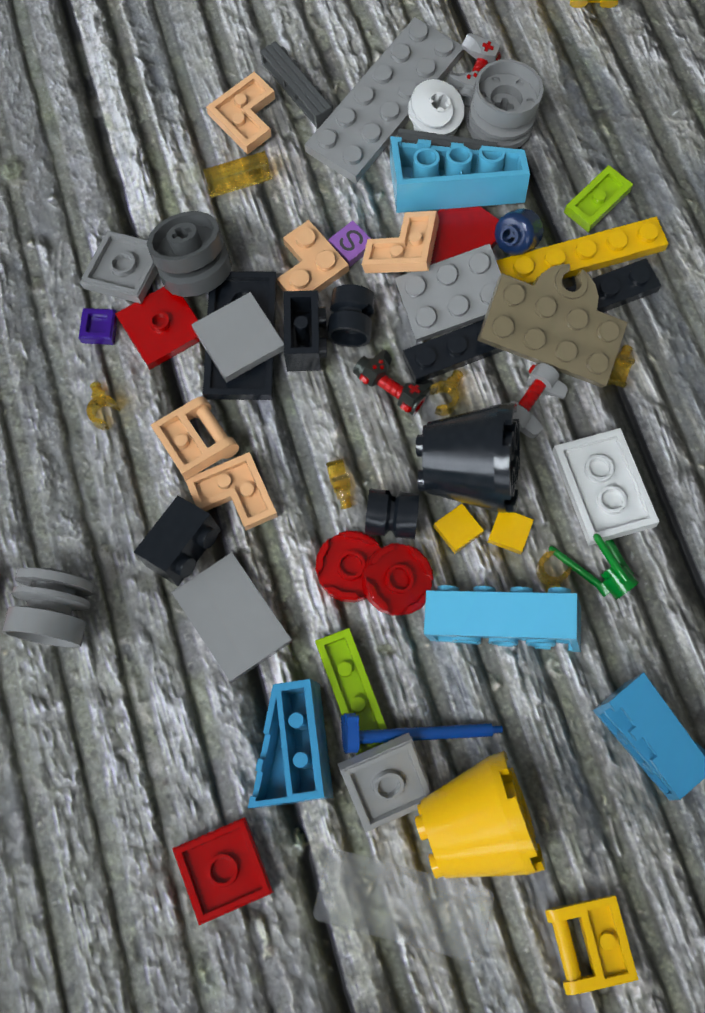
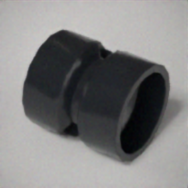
(352, 315)
(392, 513)

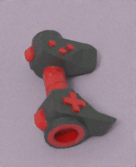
(373, 373)

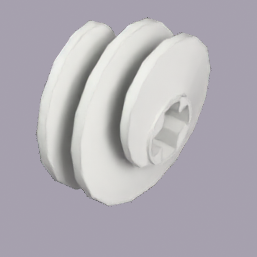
(436, 108)

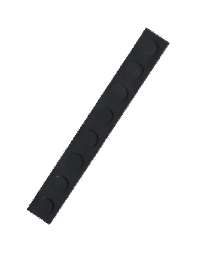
(462, 348)

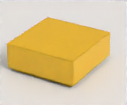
(458, 528)
(510, 531)

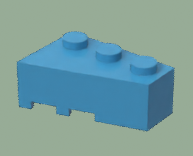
(653, 737)
(294, 748)

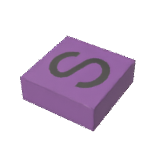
(350, 242)

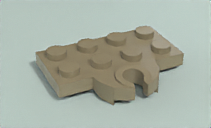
(554, 325)

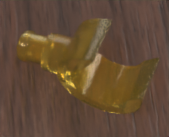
(622, 367)
(450, 387)
(99, 400)
(340, 482)
(548, 580)

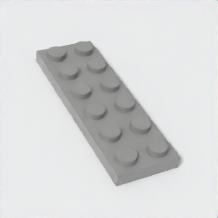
(379, 102)

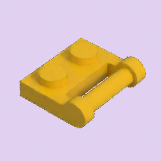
(604, 942)

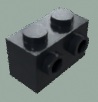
(302, 331)
(178, 540)

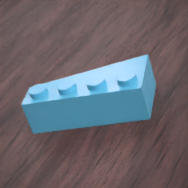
(455, 176)
(504, 616)

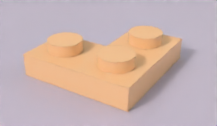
(237, 111)
(409, 251)
(317, 258)
(238, 482)

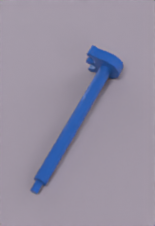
(353, 737)

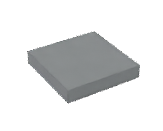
(120, 268)
(238, 337)
(385, 781)

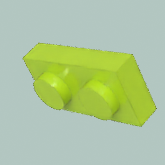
(598, 198)

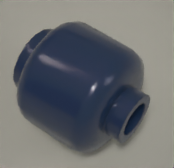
(518, 231)

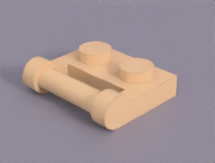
(185, 444)

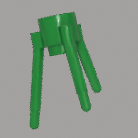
(617, 578)

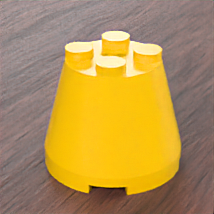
(480, 824)

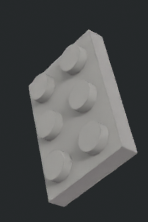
(449, 293)

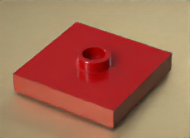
(159, 326)
(222, 870)

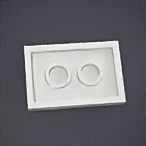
(605, 486)

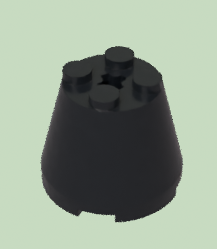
(473, 457)

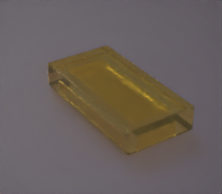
(237, 174)

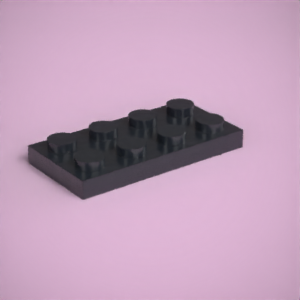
(258, 381)

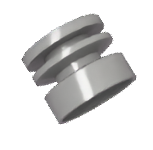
(505, 103)
(50, 600)

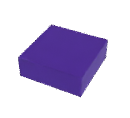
(98, 326)

